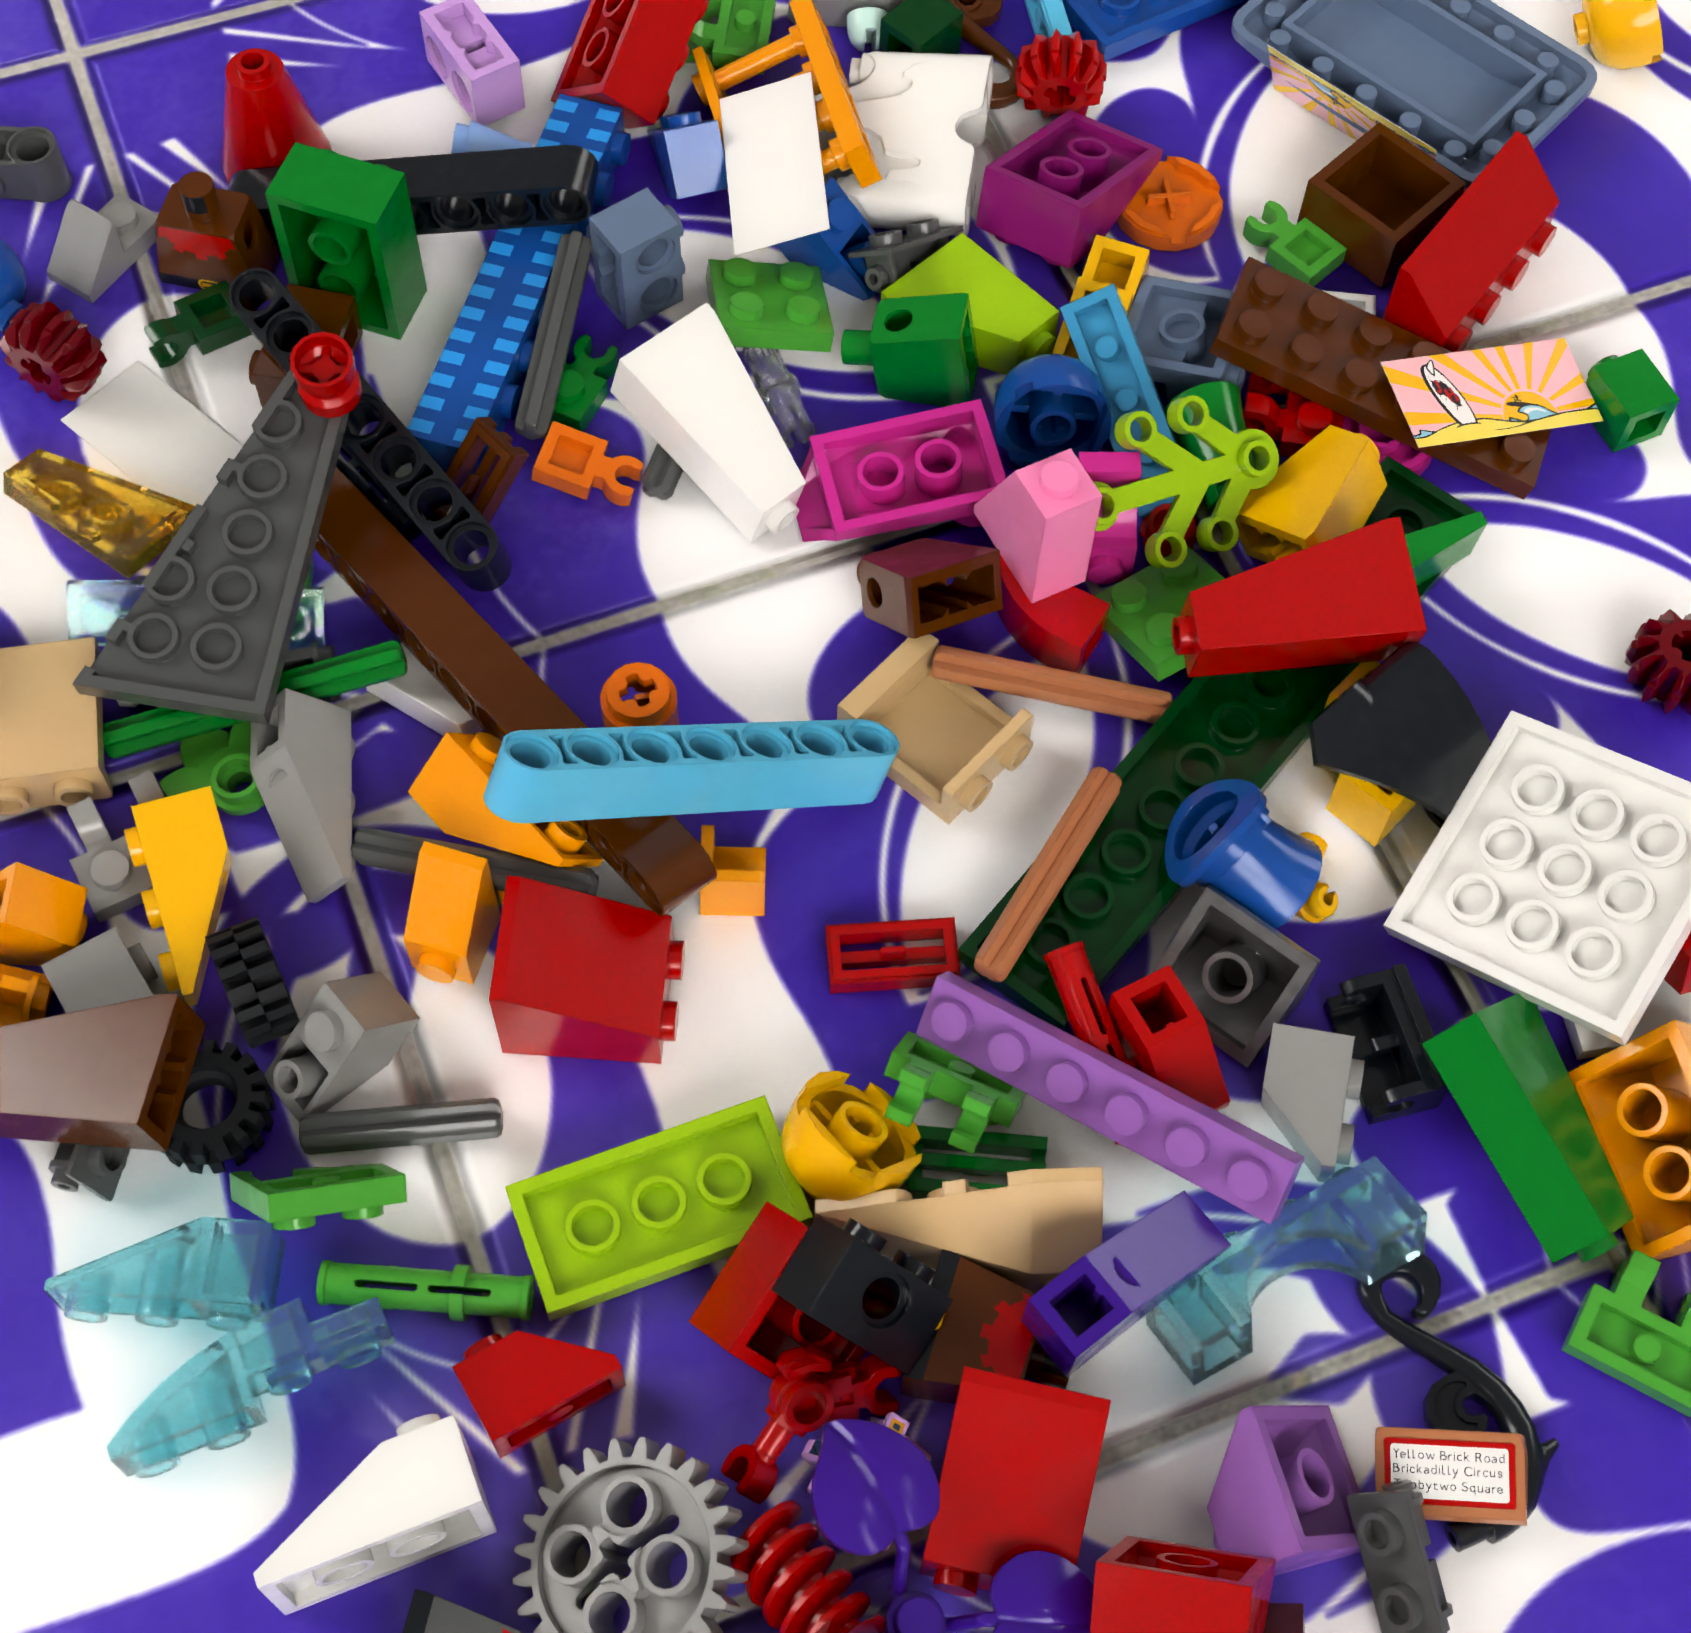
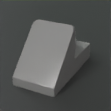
(100, 245)

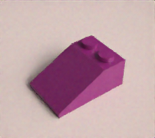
(1063, 187)

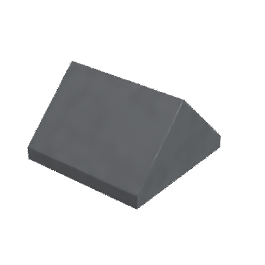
(1238, 973)

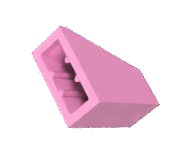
(1044, 523)

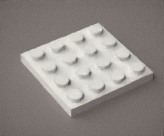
(1558, 877)

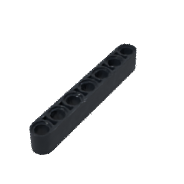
(477, 188)
(386, 447)

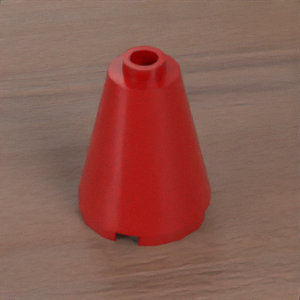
(263, 114)

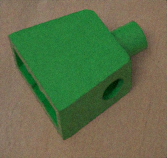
(919, 349)

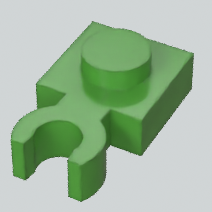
(1294, 249)

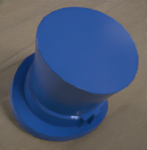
(1233, 844)

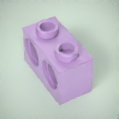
(472, 60)

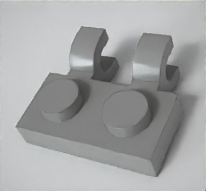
(107, 865)

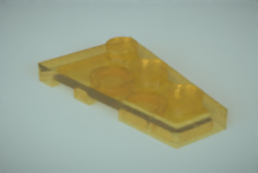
(97, 510)

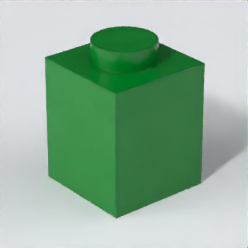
(1630, 399)

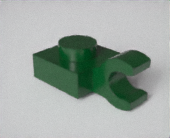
(200, 320)

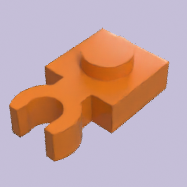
(577, 462)

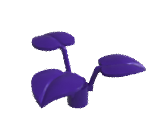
(878, 1487)

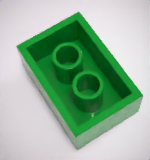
(349, 233)

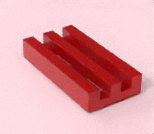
(892, 977)

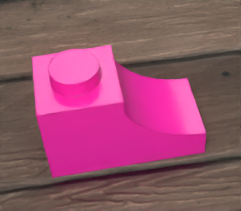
(1116, 547)

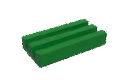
(991, 1143)

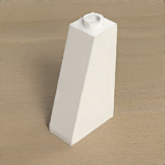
(712, 421)

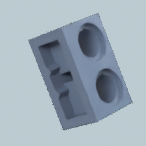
(637, 257)

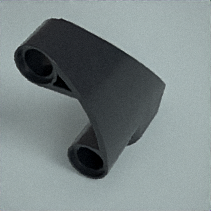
(1404, 731)

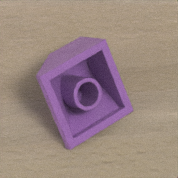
(1285, 1488)

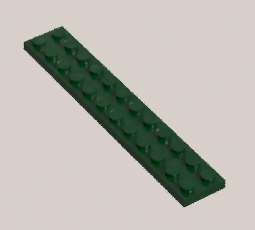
(1210, 733)

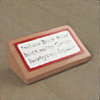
(1458, 1472)

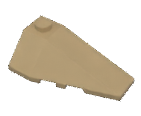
(1016, 1230)

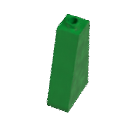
(1533, 1126)

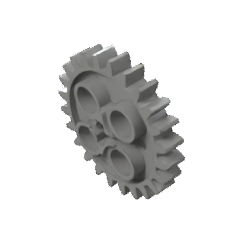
(597, 1510)

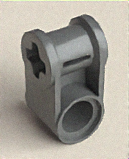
(32, 165)

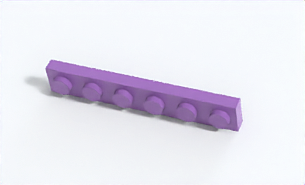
(1111, 1097)

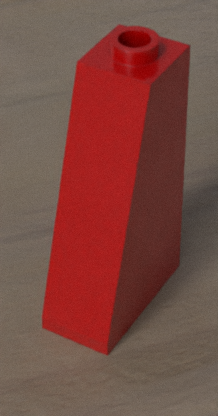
(1308, 609)

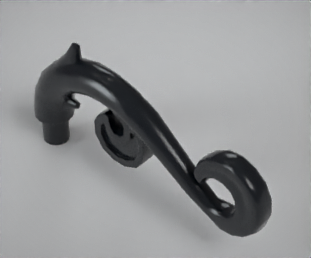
(1465, 1380)

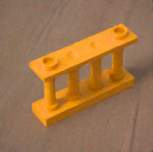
(833, 112)

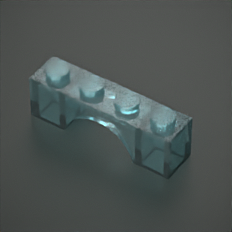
(1351, 1225)

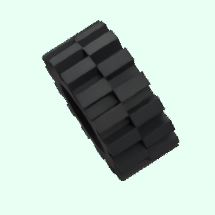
(252, 982)
(242, 1126)

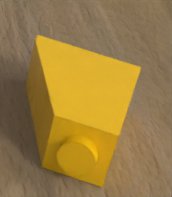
(1314, 496)

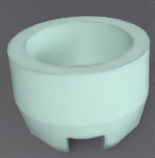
(864, 27)

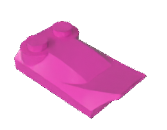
(899, 474)

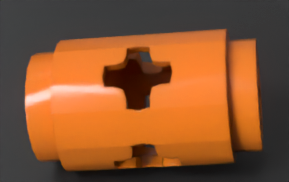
(652, 708)

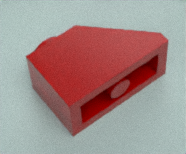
(532, 1384)

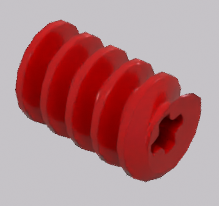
(793, 1581)

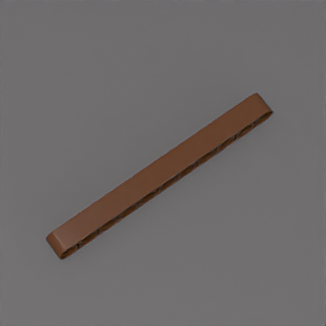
(491, 681)

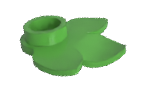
(220, 762)

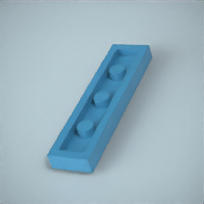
(1111, 351)

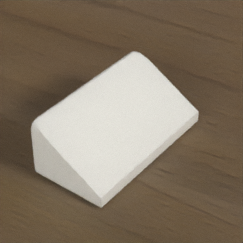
(425, 699)

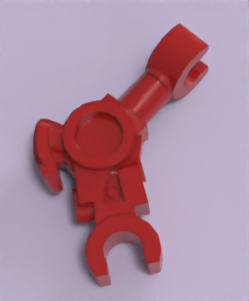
(801, 1401)

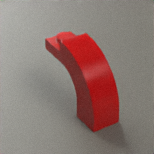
(1057, 629)

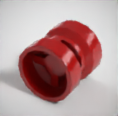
(326, 374)

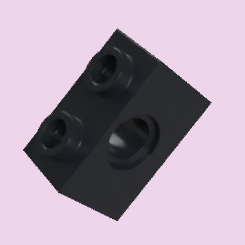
(862, 1294)

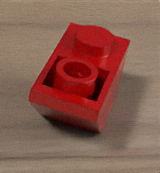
(1168, 1037)

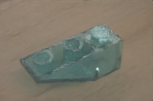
(195, 1271)

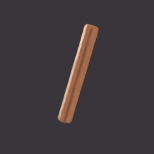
(1049, 684)
(1047, 874)

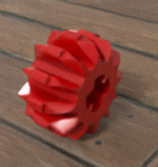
(1060, 74)

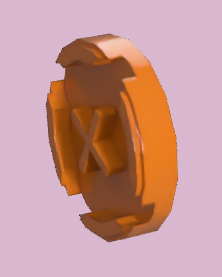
(1174, 207)

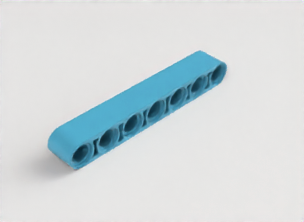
(687, 769)

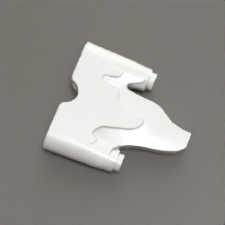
(923, 130)

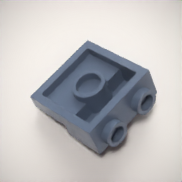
(1175, 331)

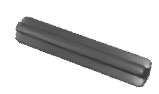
(400, 1126)

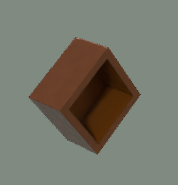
(1380, 201)

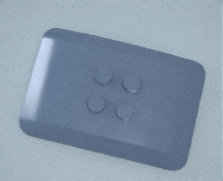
(1436, 68)

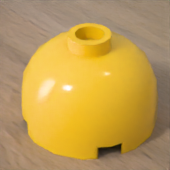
(1620, 32)
(842, 1141)

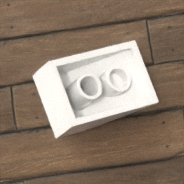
(391, 1512)

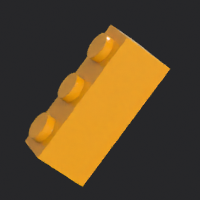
(1643, 1121)

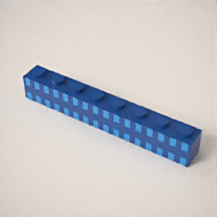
(498, 324)

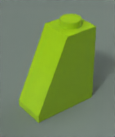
(1006, 313)

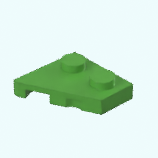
(316, 1191)

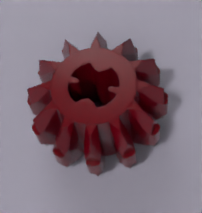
(53, 351)
(1663, 661)

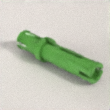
(509, 1295)

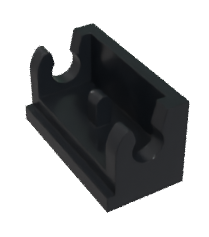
(1389, 1036)

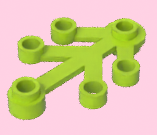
(1190, 478)

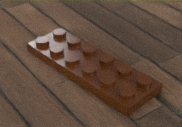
(1335, 359)

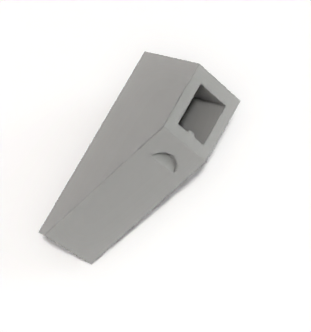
(307, 787)

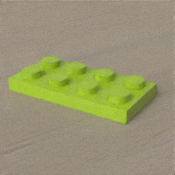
(652, 1206)

